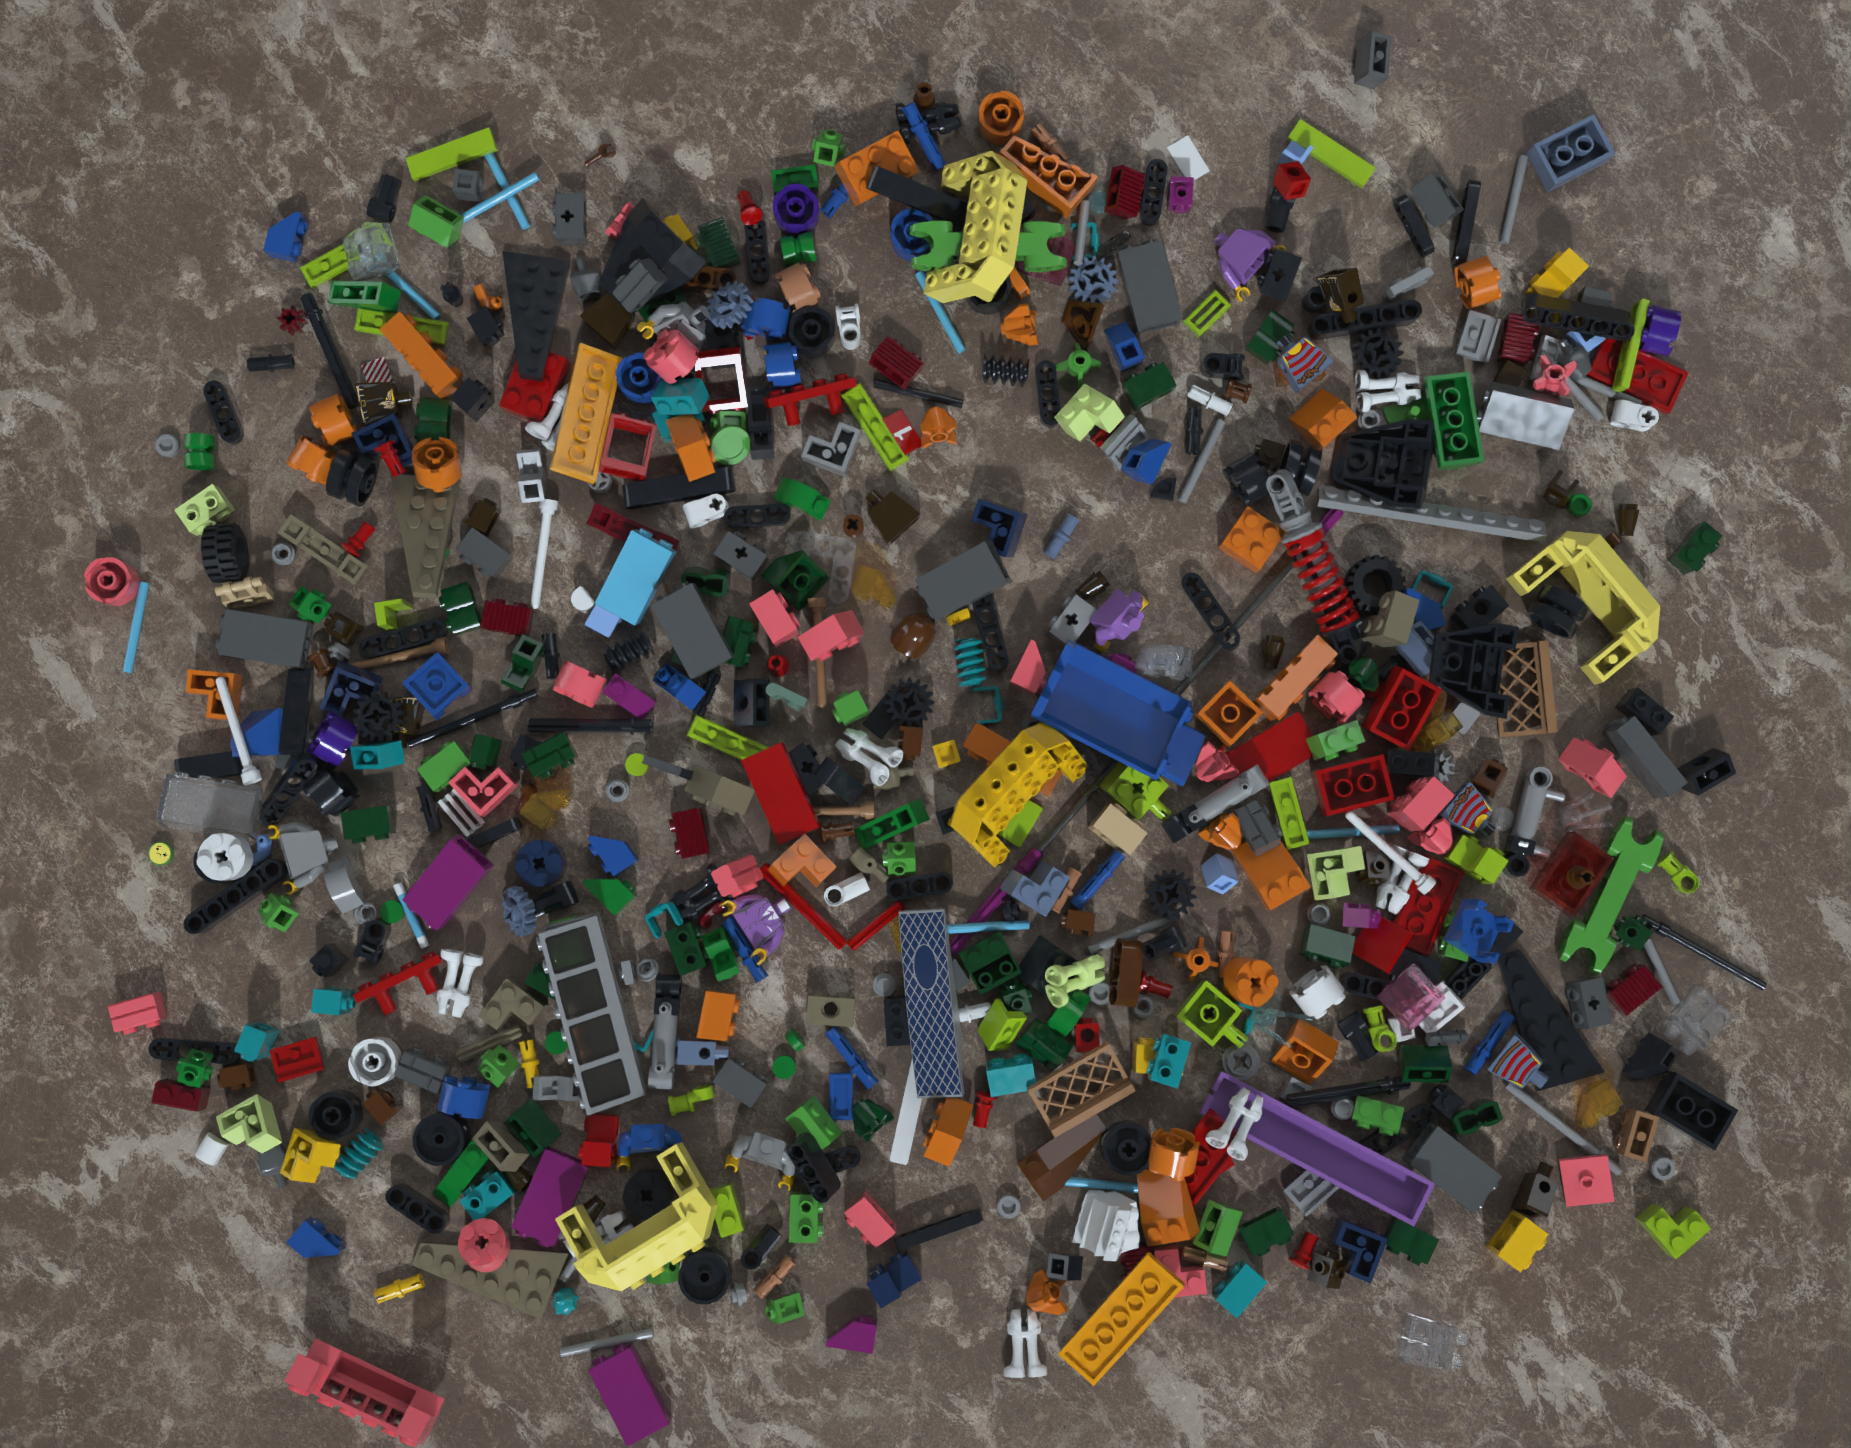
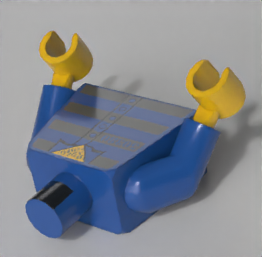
(645, 1139)

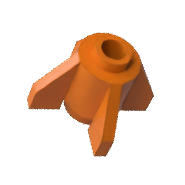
(1021, 325)
(937, 427)
(1223, 831)
(1190, 956)
(1044, 1295)

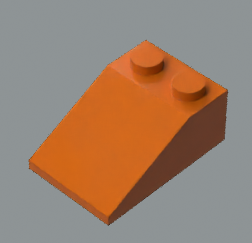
(1272, 874)
(1165, 1209)

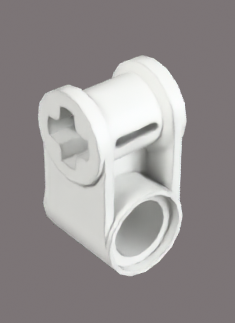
(848, 322)
(1629, 415)
(702, 512)

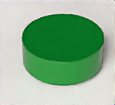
(1579, 505)
(392, 911)
(795, 1039)
(555, 1043)
(784, 1067)

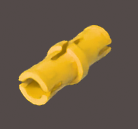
(530, 1062)
(399, 1288)

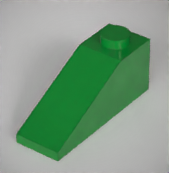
(365, 295)
(891, 824)
(461, 1174)

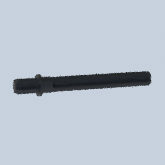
(331, 353)
(591, 725)
(1386, 1085)

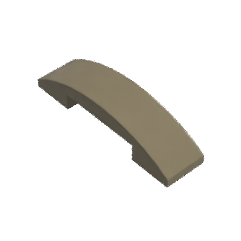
(323, 549)

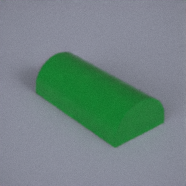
(1455, 420)

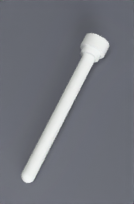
(548, 509)
(250, 773)
(1423, 881)

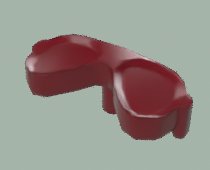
(705, 919)

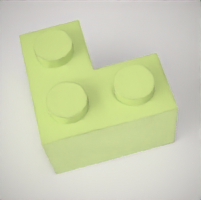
(1086, 410)
(1330, 871)
(251, 1121)

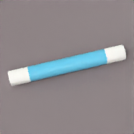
(412, 918)

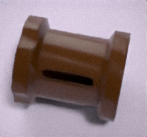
(1238, 391)
(852, 533)
(322, 663)

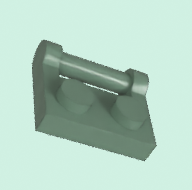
(792, 699)

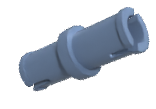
(1061, 536)

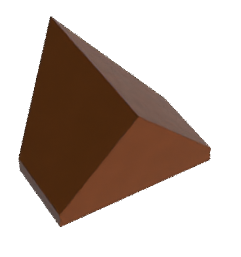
(1082, 320)

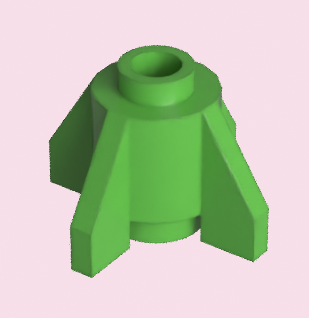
(1075, 369)

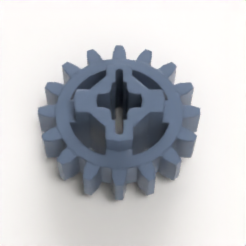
(1101, 284)
(729, 304)
(519, 911)

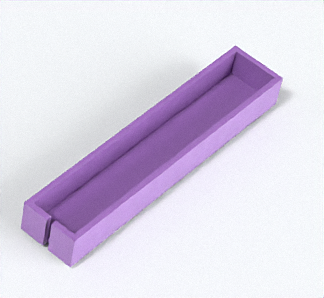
(1326, 1152)

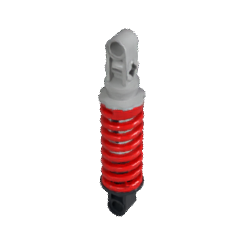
(1316, 567)

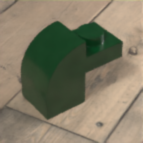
(524, 664)

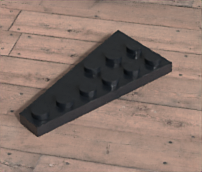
(535, 300)
(1545, 1024)

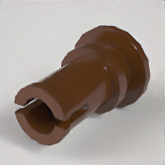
(924, 97)
(835, 831)
(1579, 877)

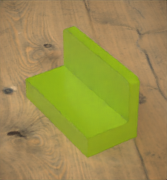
(386, 612)
(1021, 824)
(1000, 1026)

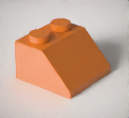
(1322, 418)
(718, 1015)
(1310, 1052)

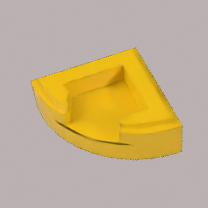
(958, 617)

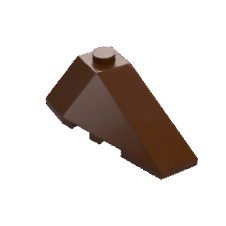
(1059, 1157)

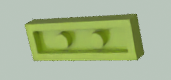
(1288, 813)

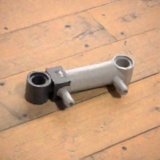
(1215, 804)
(1521, 842)
(665, 1031)

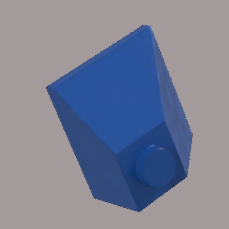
(261, 733)

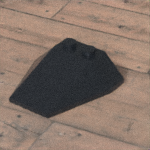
(645, 237)
(1387, 462)
(1471, 664)

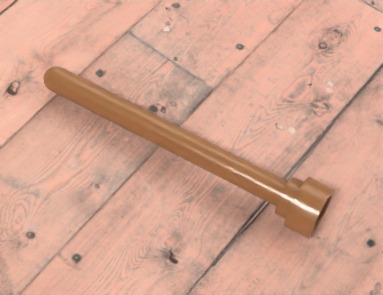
(817, 607)
(439, 645)
(865, 810)

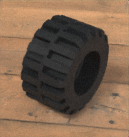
(224, 553)
(1380, 566)

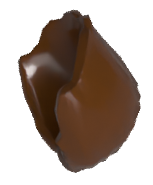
(913, 635)

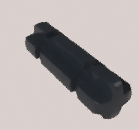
(712, 680)

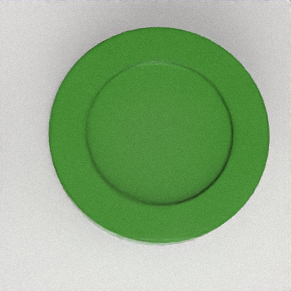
(730, 444)

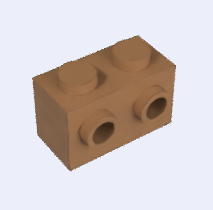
(1636, 1134)

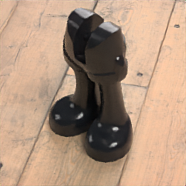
(938, 113)
(687, 897)

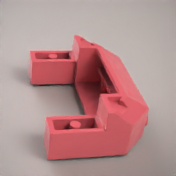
(329, 1366)

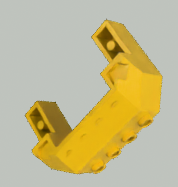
(1009, 784)

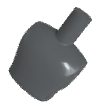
(585, 281)
(1578, 354)
(271, 1163)

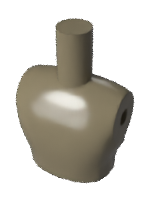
(894, 778)
(861, 860)

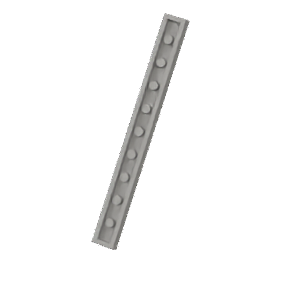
(1434, 514)

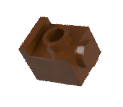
(910, 742)
(1490, 768)
(1078, 921)
(237, 1076)
(381, 1105)

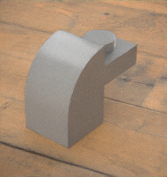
(532, 476)
(342, 885)

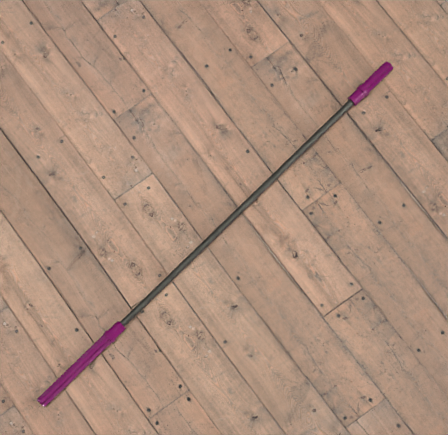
(1026, 864)

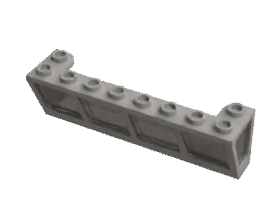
(591, 1012)

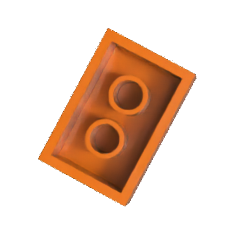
(886, 153)

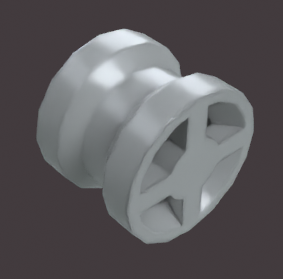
(605, 486)

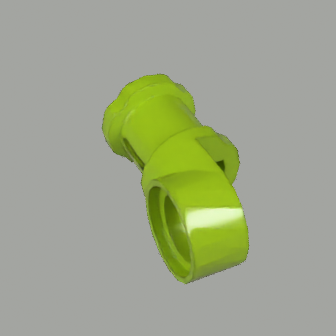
(1677, 872)
(1378, 1027)
(686, 1102)

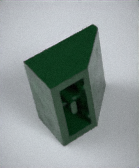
(989, 962)

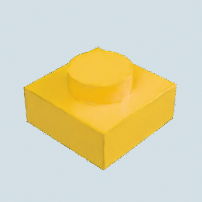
(946, 753)

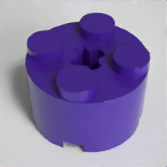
(784, 205)
(1660, 330)
(333, 739)

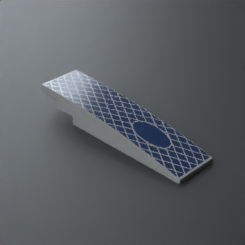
(931, 1003)

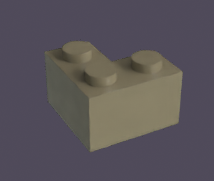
(1393, 621)
(719, 791)
(511, 999)

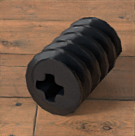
(1005, 370)
(628, 651)

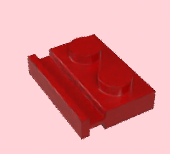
(297, 1059)

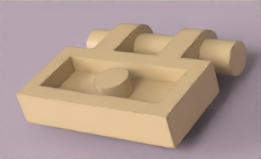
(244, 593)

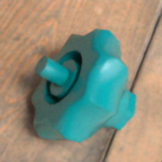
(565, 1301)

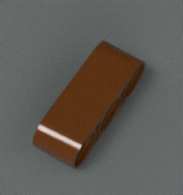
(716, 276)
(1126, 973)

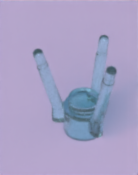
(1266, 1016)

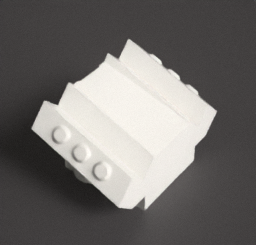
(1107, 1224)

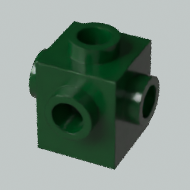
(1635, 940)
(1016, 996)

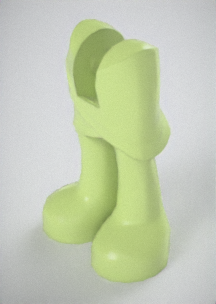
(1086, 974)

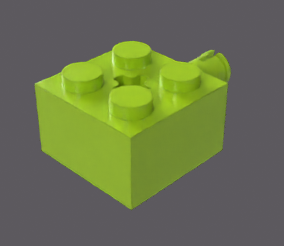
(1135, 799)
(1223, 1015)

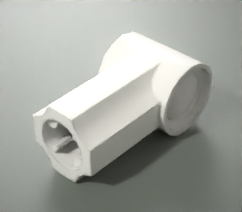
(848, 888)

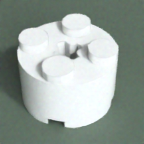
(211, 858)
(1317, 992)
(361, 1059)

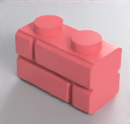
(737, 876)
(136, 1012)

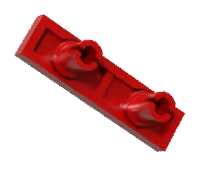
(820, 387)
(381, 989)

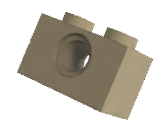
(817, 1015)
(500, 1146)

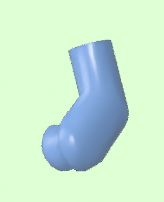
(264, 849)

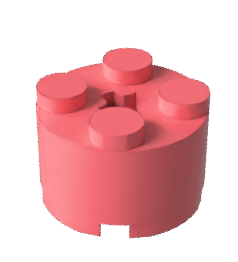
(671, 355)
(99, 584)
(579, 684)
(1336, 697)
(472, 1238)

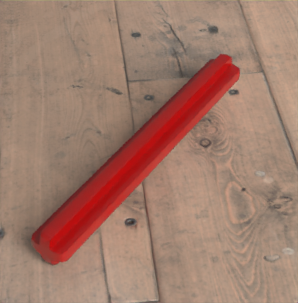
(805, 909)

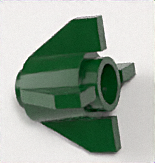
(1362, 673)
(869, 1118)

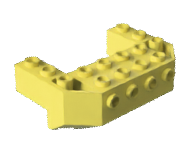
(990, 228)
(1605, 588)
(654, 1241)

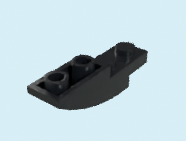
(1469, 973)

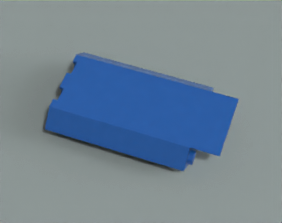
(1120, 714)

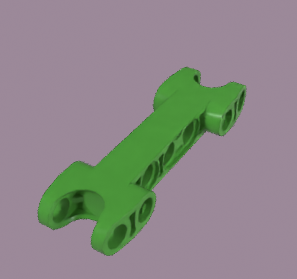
(946, 246)
(1605, 906)

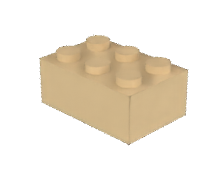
(1117, 829)

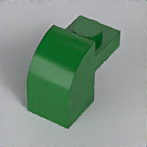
(802, 497)
(721, 954)
(1064, 1018)

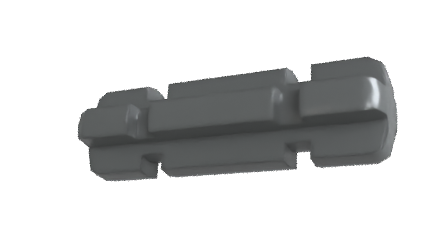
(1446, 1037)

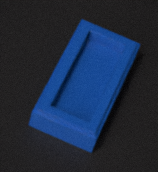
(841, 1095)

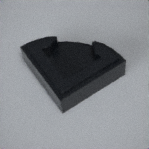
(1164, 490)

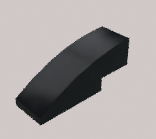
(760, 423)

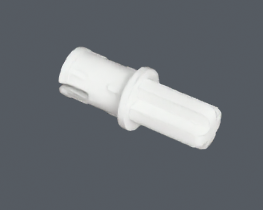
(1209, 400)
(973, 1012)

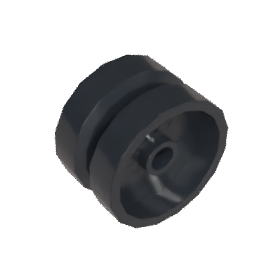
(1304, 468)
(352, 477)
(1557, 611)
(428, 1133)
(1131, 1161)
(709, 1261)

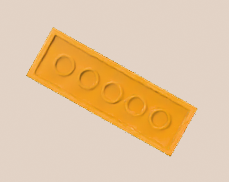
(586, 414)
(1121, 1318)

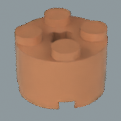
(797, 288)

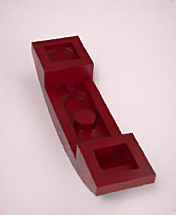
(620, 526)

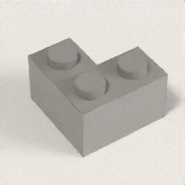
(835, 455)

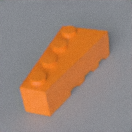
(1049, 178)
(422, 356)
(1295, 678)
(988, 745)

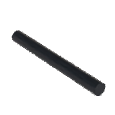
(918, 393)

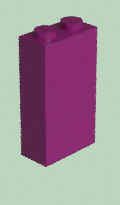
(447, 882)
(549, 1196)
(629, 1393)

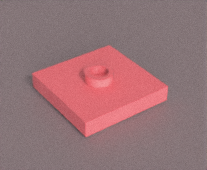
(1586, 1180)

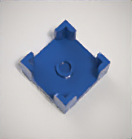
(436, 685)
(1476, 929)

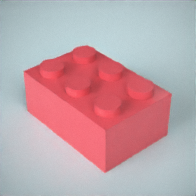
(1420, 803)

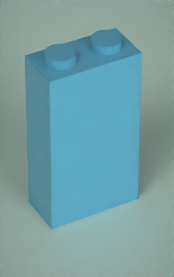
(636, 576)

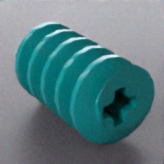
(969, 662)
(359, 1154)

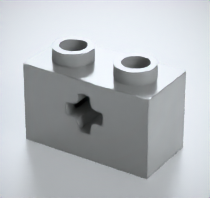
(1072, 607)

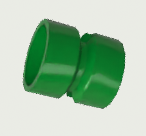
(798, 249)
(199, 451)

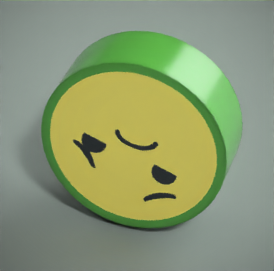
(161, 853)

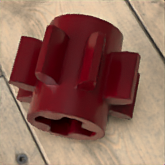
(288, 315)

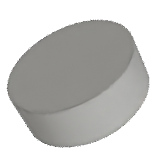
(167, 445)
(1099, 993)
(1662, 1167)
(1008, 1205)

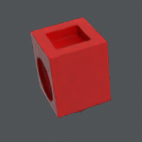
(1291, 180)
(1086, 1046)

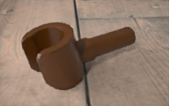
(602, 153)
(1613, 540)
(528, 789)

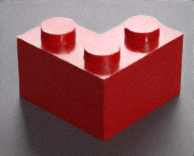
(601, 1140)

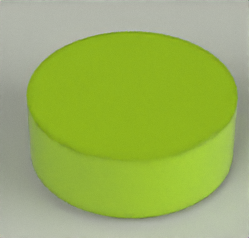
(635, 766)

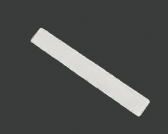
(906, 1122)

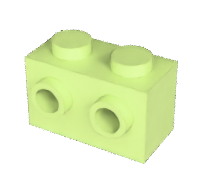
(205, 509)

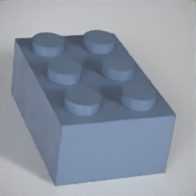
(1570, 153)

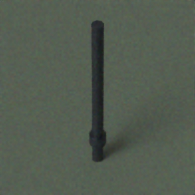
(515, 701)
(1663, 930)

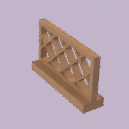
(1544, 691)
(1090, 1105)

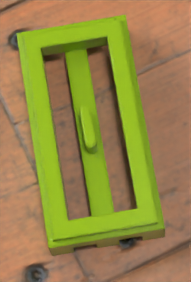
(1193, 327)

